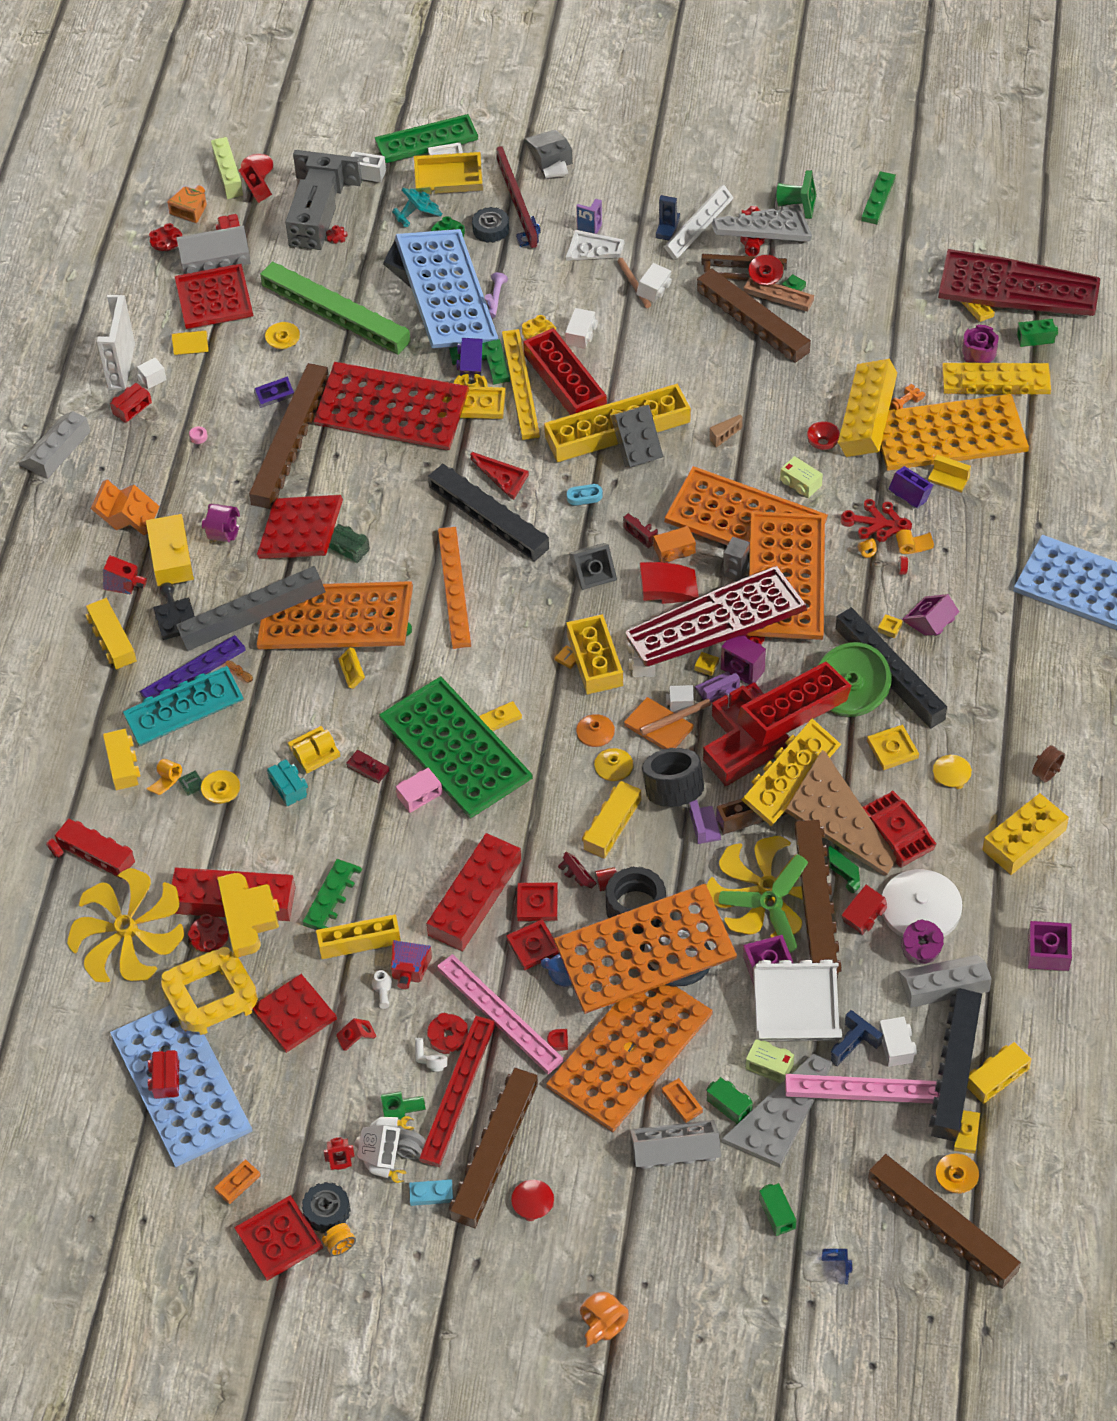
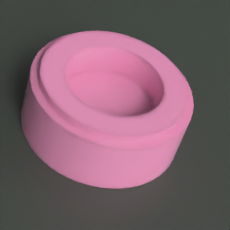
(198, 435)

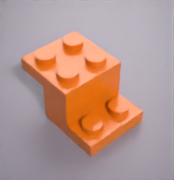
(124, 507)

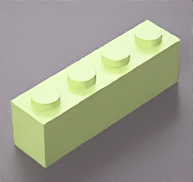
(227, 168)

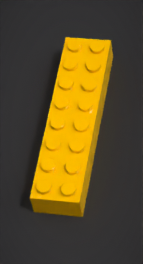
(594, 427)

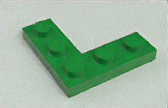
(495, 357)

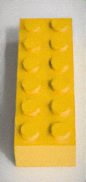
(867, 408)

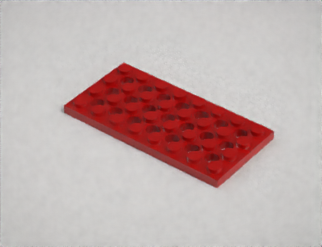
(391, 430)

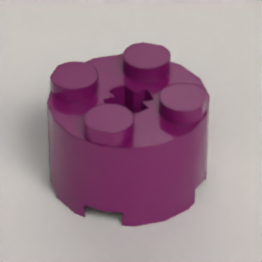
(980, 344)
(221, 522)
(923, 953)

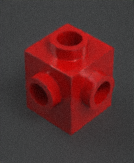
(339, 1160)

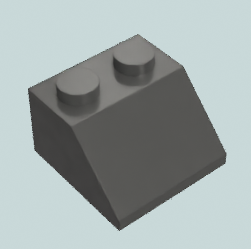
(593, 565)

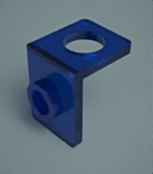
(520, 235)
(842, 1256)

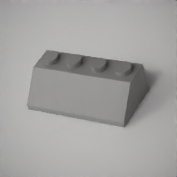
(213, 249)
(56, 444)
(941, 980)
(675, 1144)

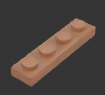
(780, 295)

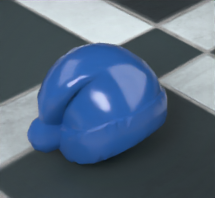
(557, 971)

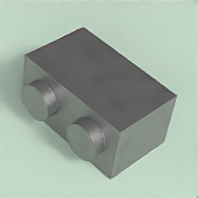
(736, 558)

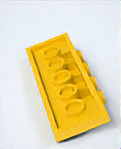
(996, 378)
(783, 777)

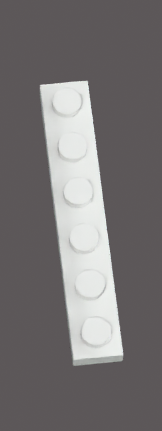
(698, 222)

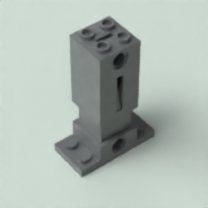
(315, 196)

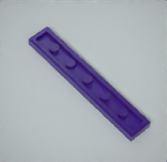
(202, 664)

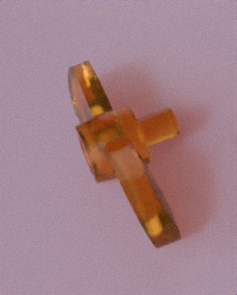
(247, 677)

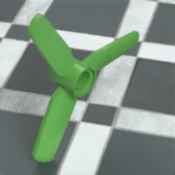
(780, 888)

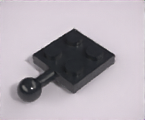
(172, 612)

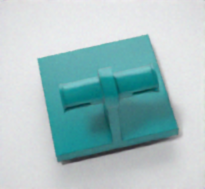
(416, 201)

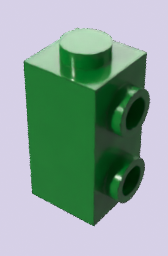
(1036, 332)
(729, 1100)
(777, 1209)

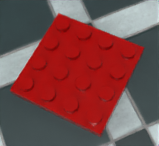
(213, 296)
(300, 526)

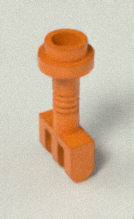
(910, 393)

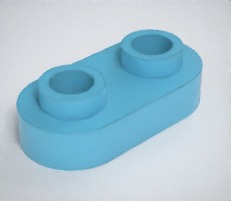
(583, 494)

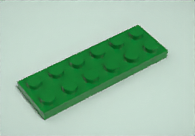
(420, 138)

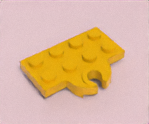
(481, 399)

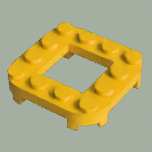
(199, 1019)

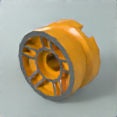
(339, 1239)

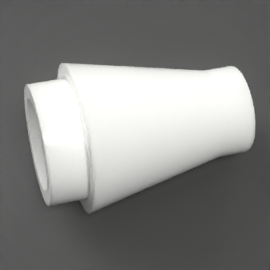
(558, 169)

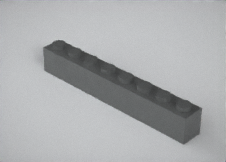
(251, 608)

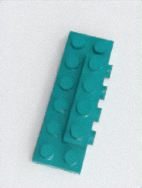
(182, 705)

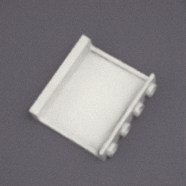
(118, 348)
(796, 1001)

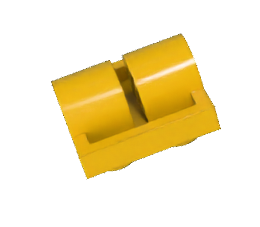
(314, 749)

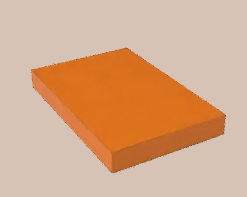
(664, 737)

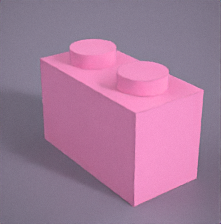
(418, 790)

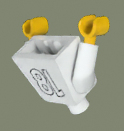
(379, 1146)

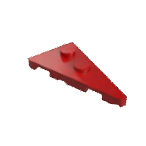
(505, 476)

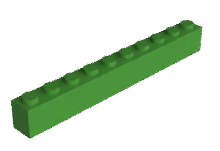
(335, 307)

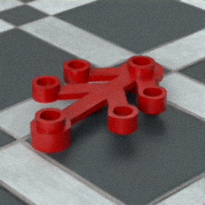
(878, 521)

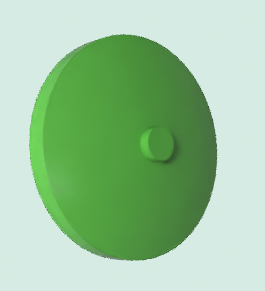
(865, 671)

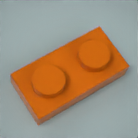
(682, 1100)
(237, 1181)

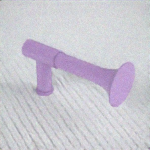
(499, 279)

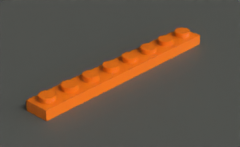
(454, 588)

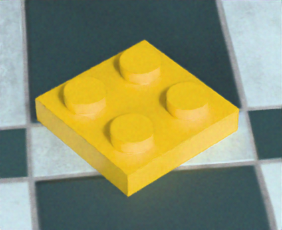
(893, 747)

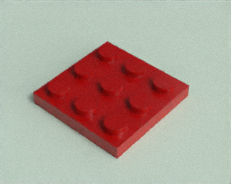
(294, 1013)
(278, 1238)

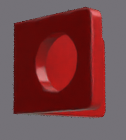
(353, 1032)

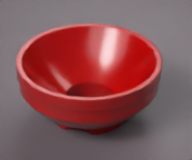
(823, 430)

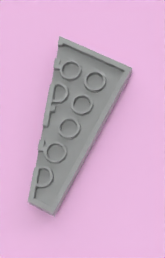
(768, 224)
(777, 1120)

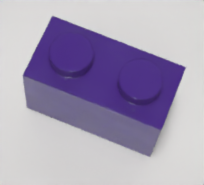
(470, 356)
(273, 392)
(910, 487)

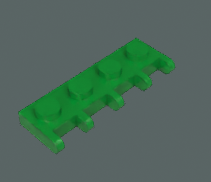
(330, 894)

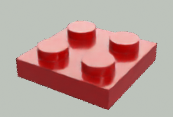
(537, 901)
(532, 944)

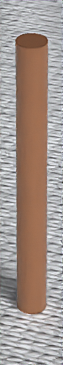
(632, 280)
(674, 717)

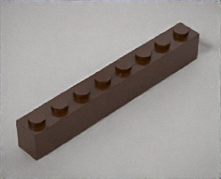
(753, 315)
(816, 893)
(494, 1147)
(944, 1221)

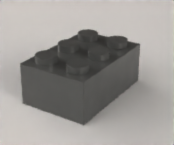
(637, 436)

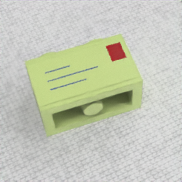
(801, 477)
(769, 1061)

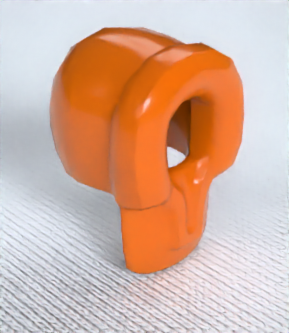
(604, 1317)

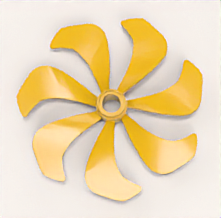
(733, 867)
(130, 966)

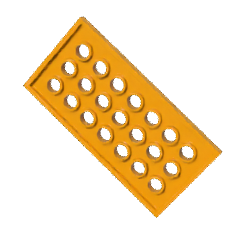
(939, 426)

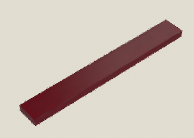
(516, 197)

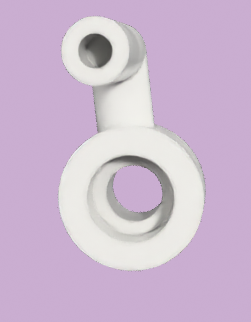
(435, 1062)

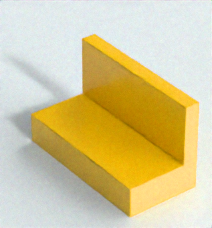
(190, 342)
(950, 473)

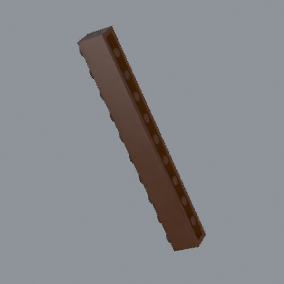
(289, 436)

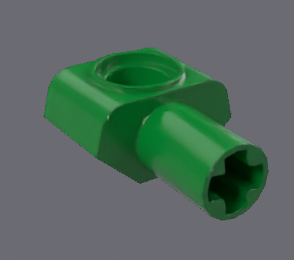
(404, 1105)

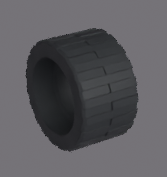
(673, 777)
(633, 880)

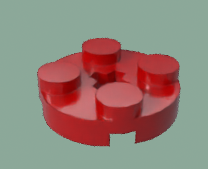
(443, 1023)

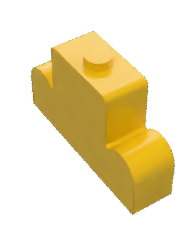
(247, 912)

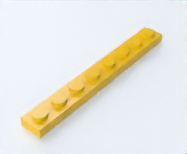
(520, 384)

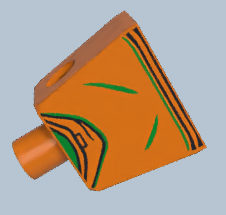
(188, 203)

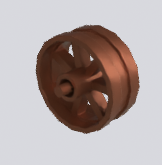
(1048, 763)

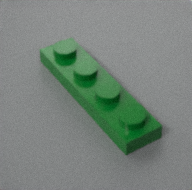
(878, 197)

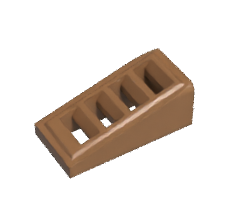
(723, 431)

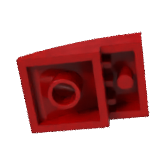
(668, 582)

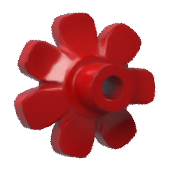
(336, 234)

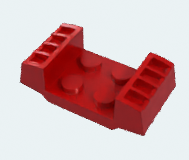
(900, 828)

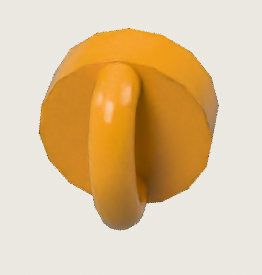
(866, 545)

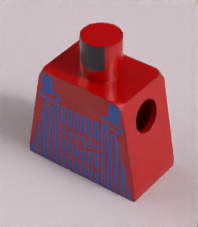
(121, 576)
(409, 962)

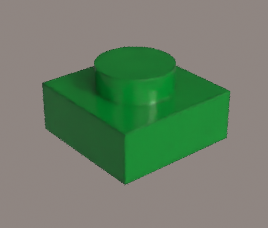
(795, 283)

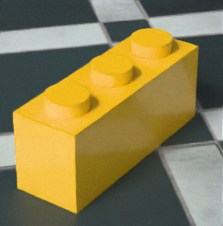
(121, 759)
(998, 1072)

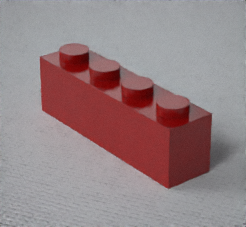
(94, 847)

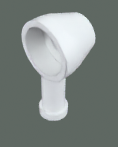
(382, 986)

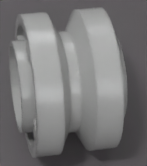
(410, 1144)

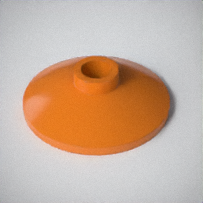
(595, 736)

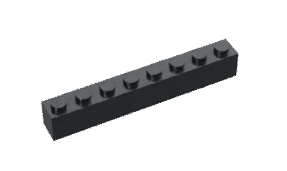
(488, 512)
(903, 678)
(956, 1064)

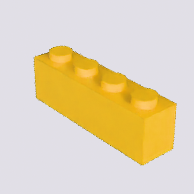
(110, 633)
(612, 819)
(358, 936)

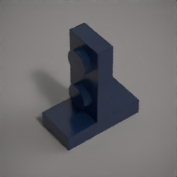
(667, 218)
(859, 1031)

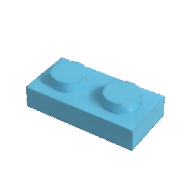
(431, 1192)

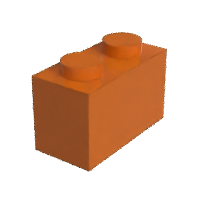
(674, 544)

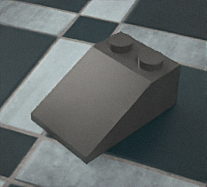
(549, 148)

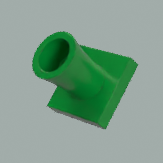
(799, 194)

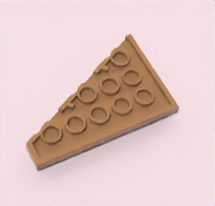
(845, 822)

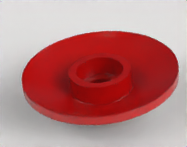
(768, 264)

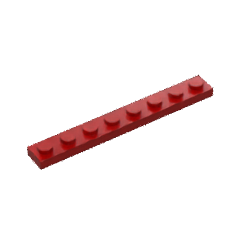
(457, 1091)

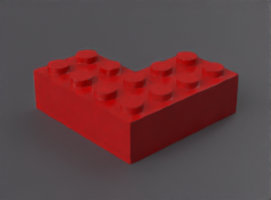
(736, 751)

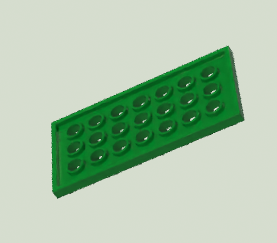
(453, 757)

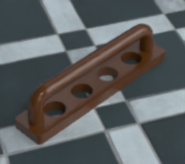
(732, 261)

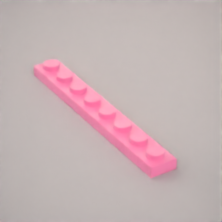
(503, 1015)
(860, 1088)

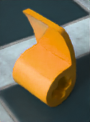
(908, 544)
(169, 773)

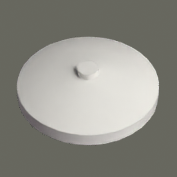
(919, 896)

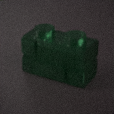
(349, 543)

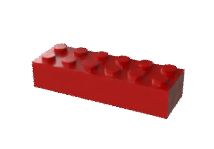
(563, 372)
(793, 703)
(474, 892)
(201, 893)

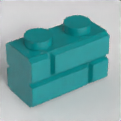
(287, 782)

